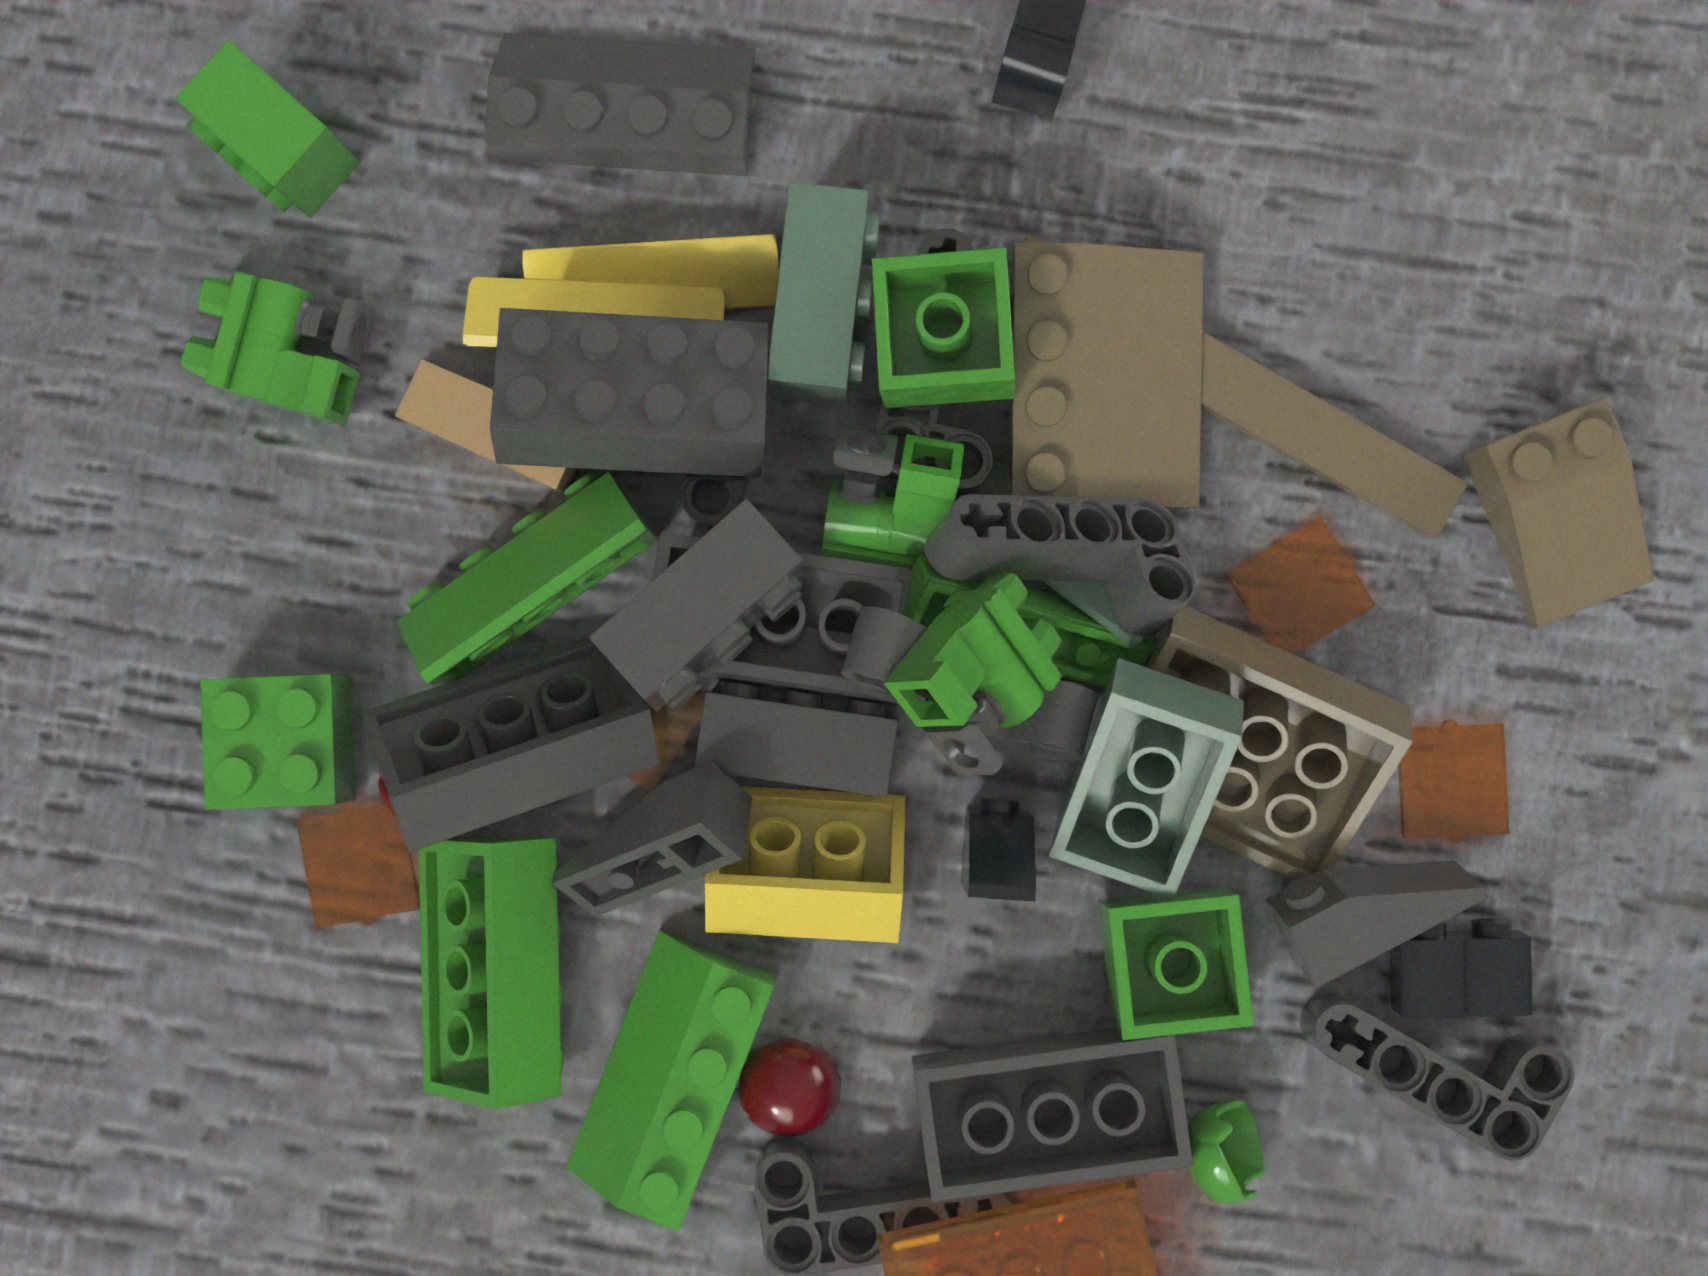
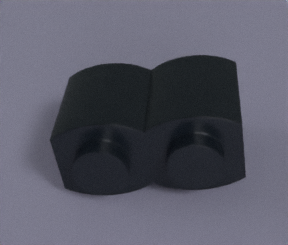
(1463, 972)

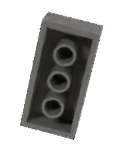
(629, 392)
(1050, 1112)

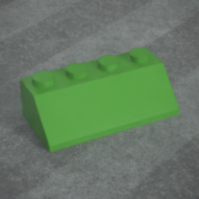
(524, 580)
(490, 970)
(670, 1078)

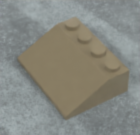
(1106, 372)
(1308, 748)

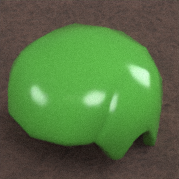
(1225, 1152)

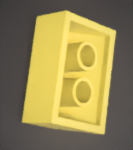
(814, 868)

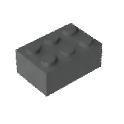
(702, 608)

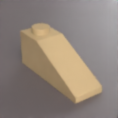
(461, 414)

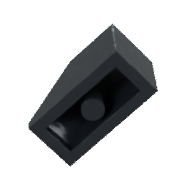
(999, 851)

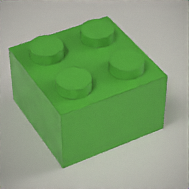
(265, 132)
(943, 328)
(277, 741)
(1176, 963)

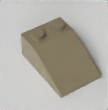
(1564, 511)

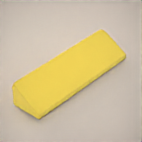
(739, 265)
(490, 294)

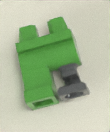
(260, 340)
(882, 528)
(980, 672)

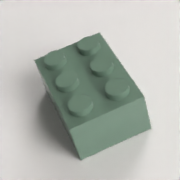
(822, 294)
(1147, 778)

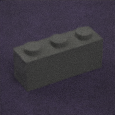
(797, 740)

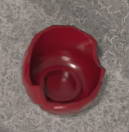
(789, 1087)

